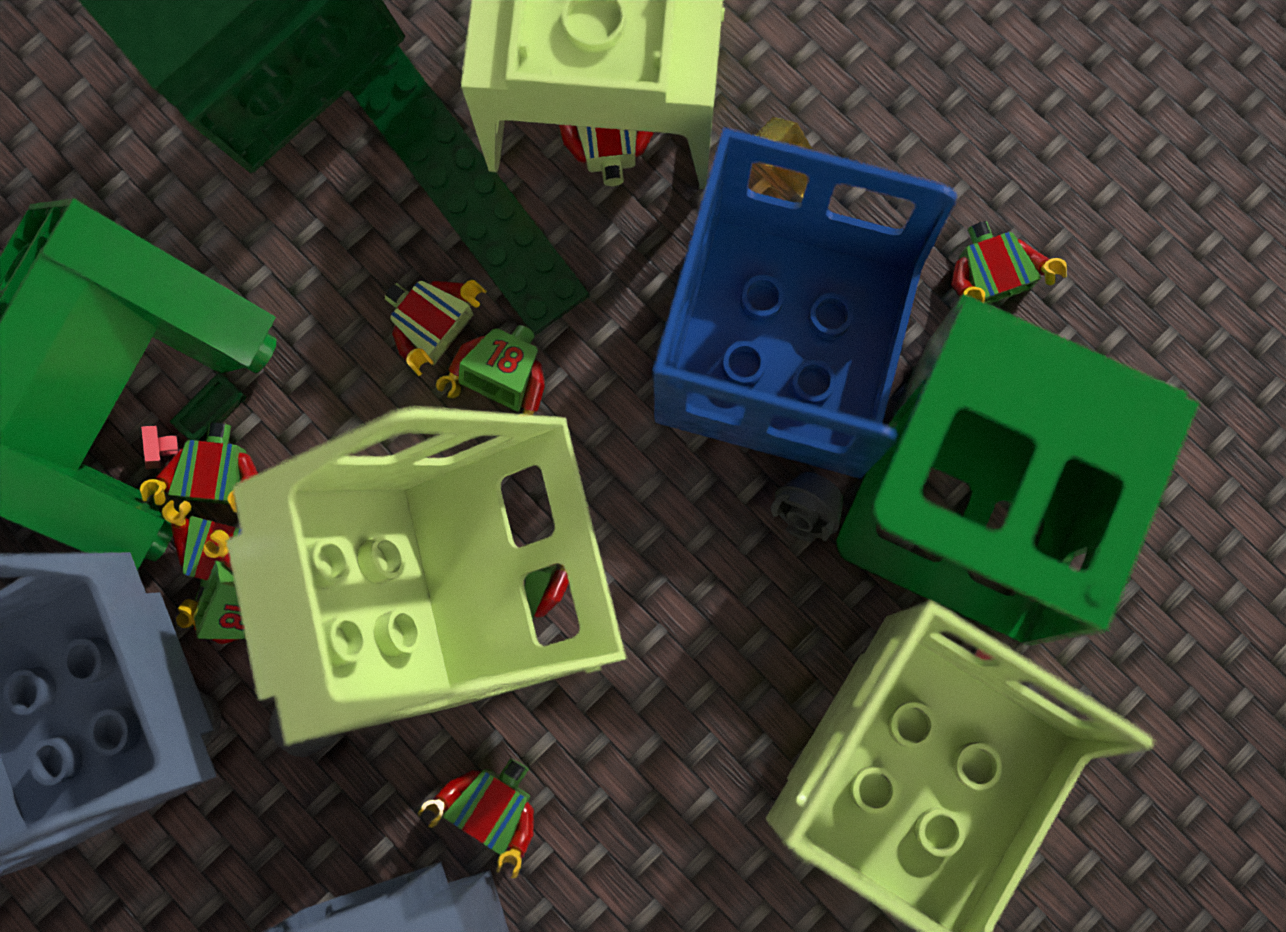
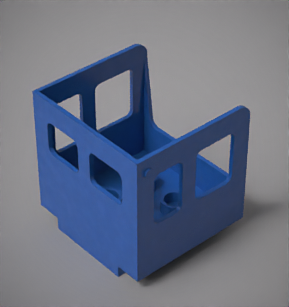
(793, 310)

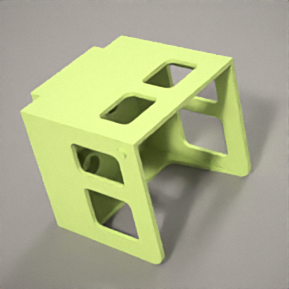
(594, 67)
(399, 577)
(940, 772)

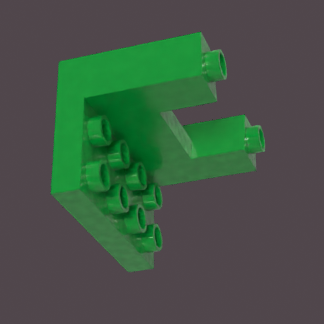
(72, 328)

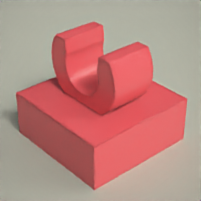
(156, 447)

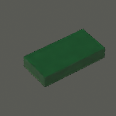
(208, 406)

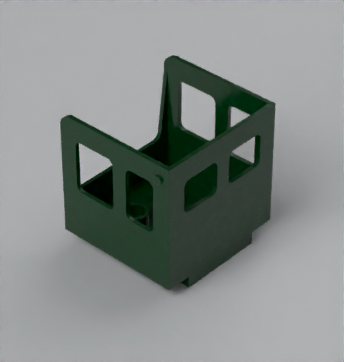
(249, 67)

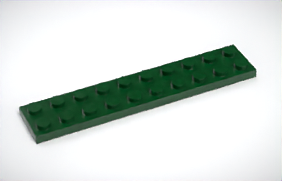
(466, 193)

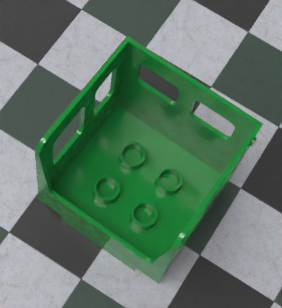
(1029, 427)

